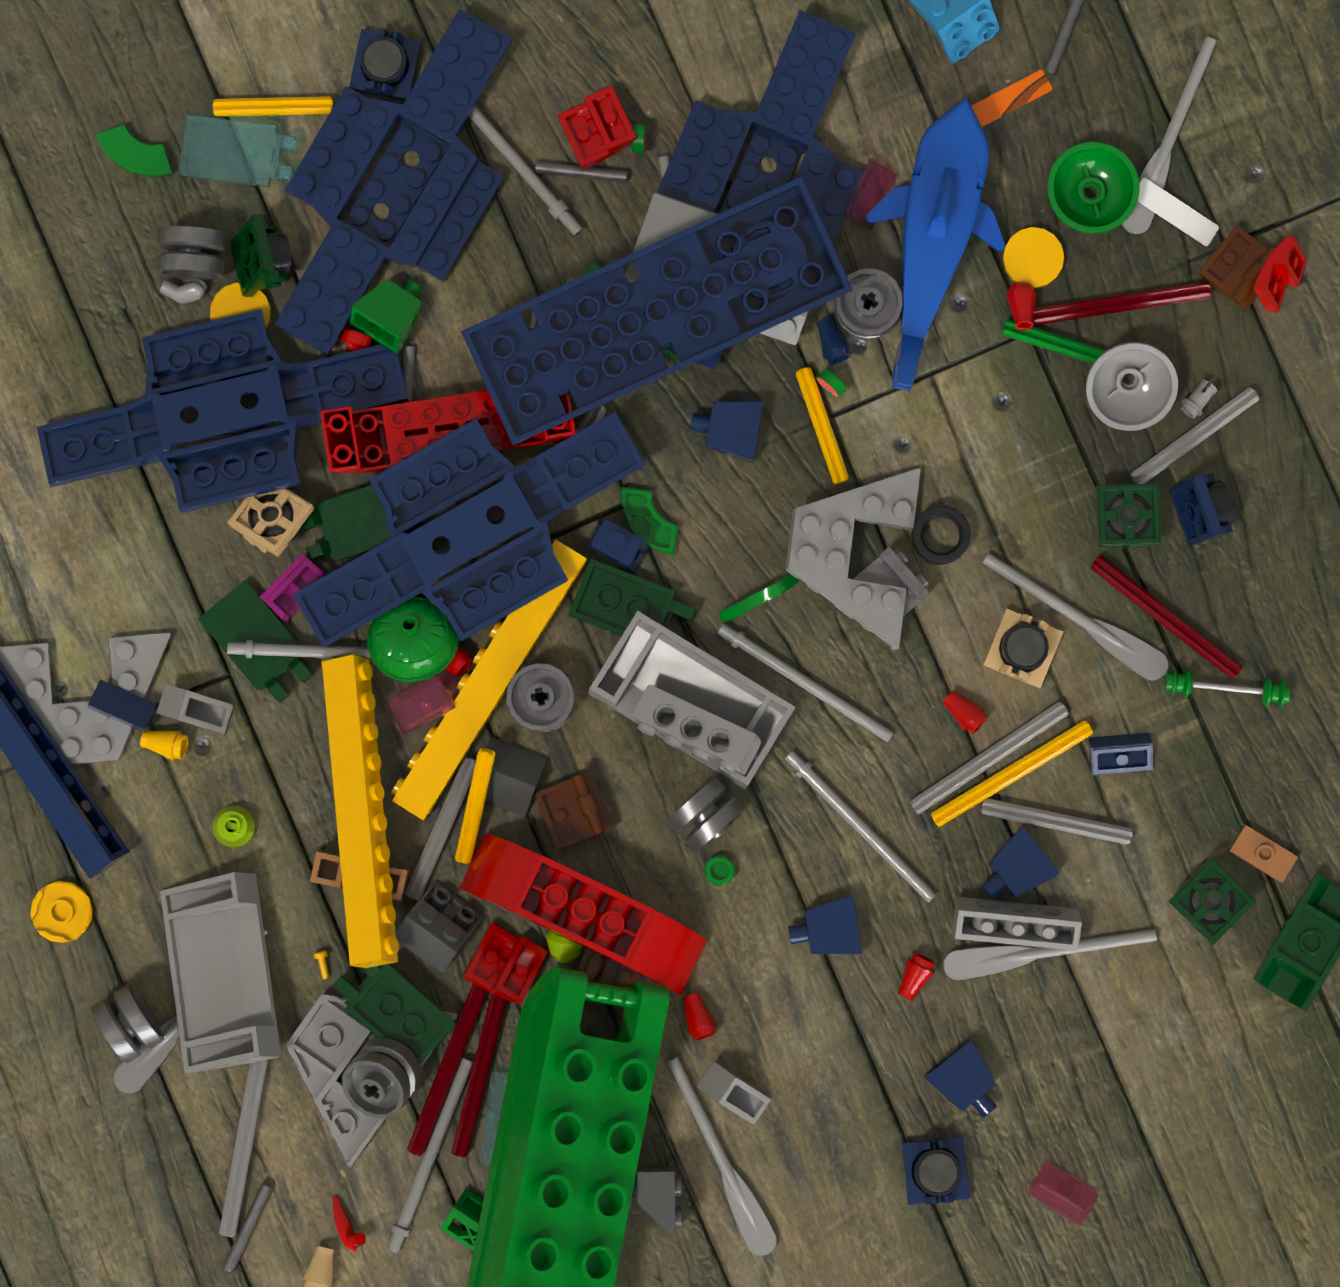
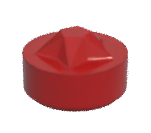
(355, 340)

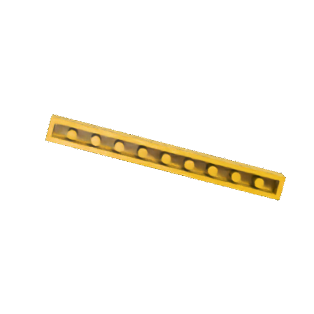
(481, 693)
(360, 812)

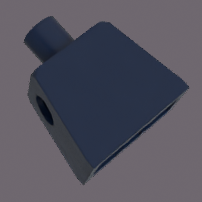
(731, 428)
(617, 544)
(1019, 866)
(829, 929)
(964, 1079)

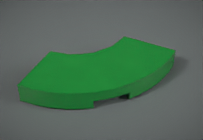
(133, 155)
(646, 521)
(758, 597)

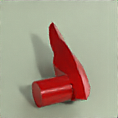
(344, 1227)

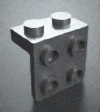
(892, 570)

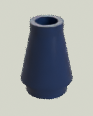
(833, 342)

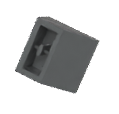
(438, 926)
(657, 1196)

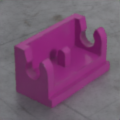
(294, 578)

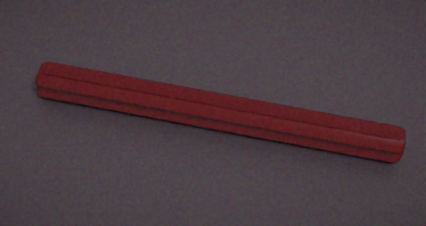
(1121, 303)
(1166, 617)
(446, 1070)
(478, 1076)

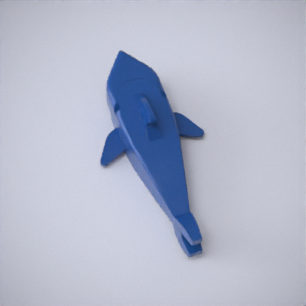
(938, 217)

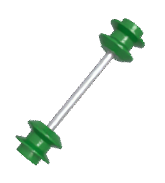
(1269, 692)

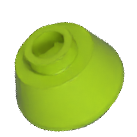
(242, 829)
(562, 948)

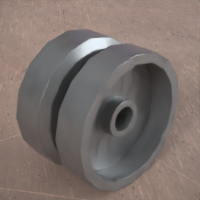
(191, 252)
(877, 288)
(540, 679)
(705, 815)
(127, 1024)
(381, 1078)

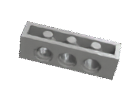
(658, 703)
(1017, 923)

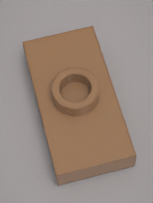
(1263, 854)

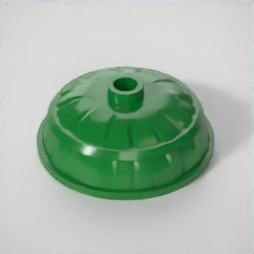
(1095, 167)
(413, 652)

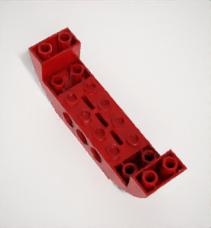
(386, 435)
(584, 912)

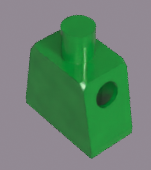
(388, 313)

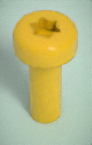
(320, 955)

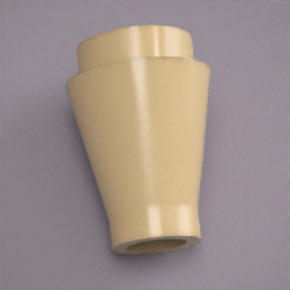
(320, 1268)

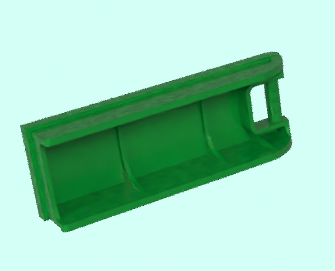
(568, 1137)

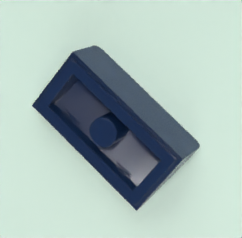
(122, 705)
(1121, 753)

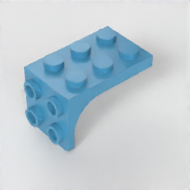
(958, 24)

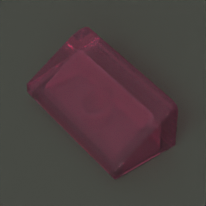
(870, 191)
(422, 703)
(1062, 1193)

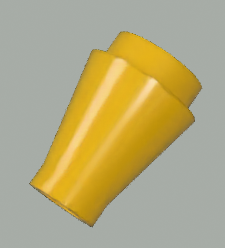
(166, 743)

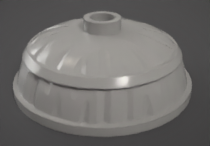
(1136, 402)

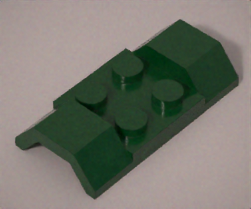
(1305, 946)

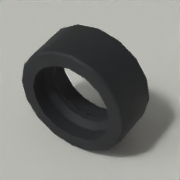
(949, 513)

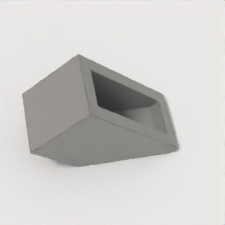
(194, 709)
(733, 1093)

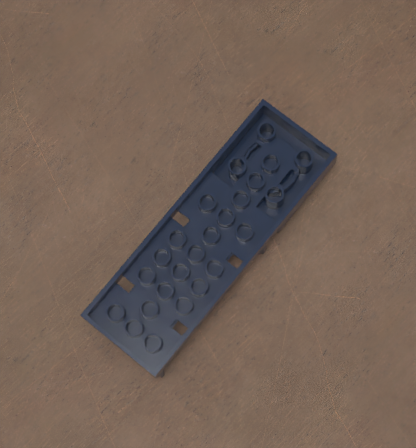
(693, 293)

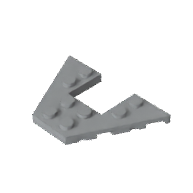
(822, 550)
(76, 729)
(322, 1051)

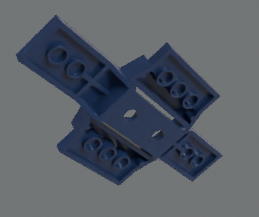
(779, 130)
(446, 207)
(211, 371)
(440, 478)

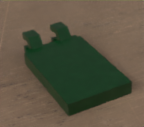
(350, 525)
(612, 597)
(247, 617)
(396, 1010)

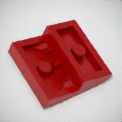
(597, 128)
(1280, 270)
(504, 964)

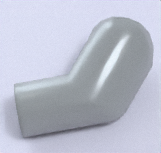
(186, 293)

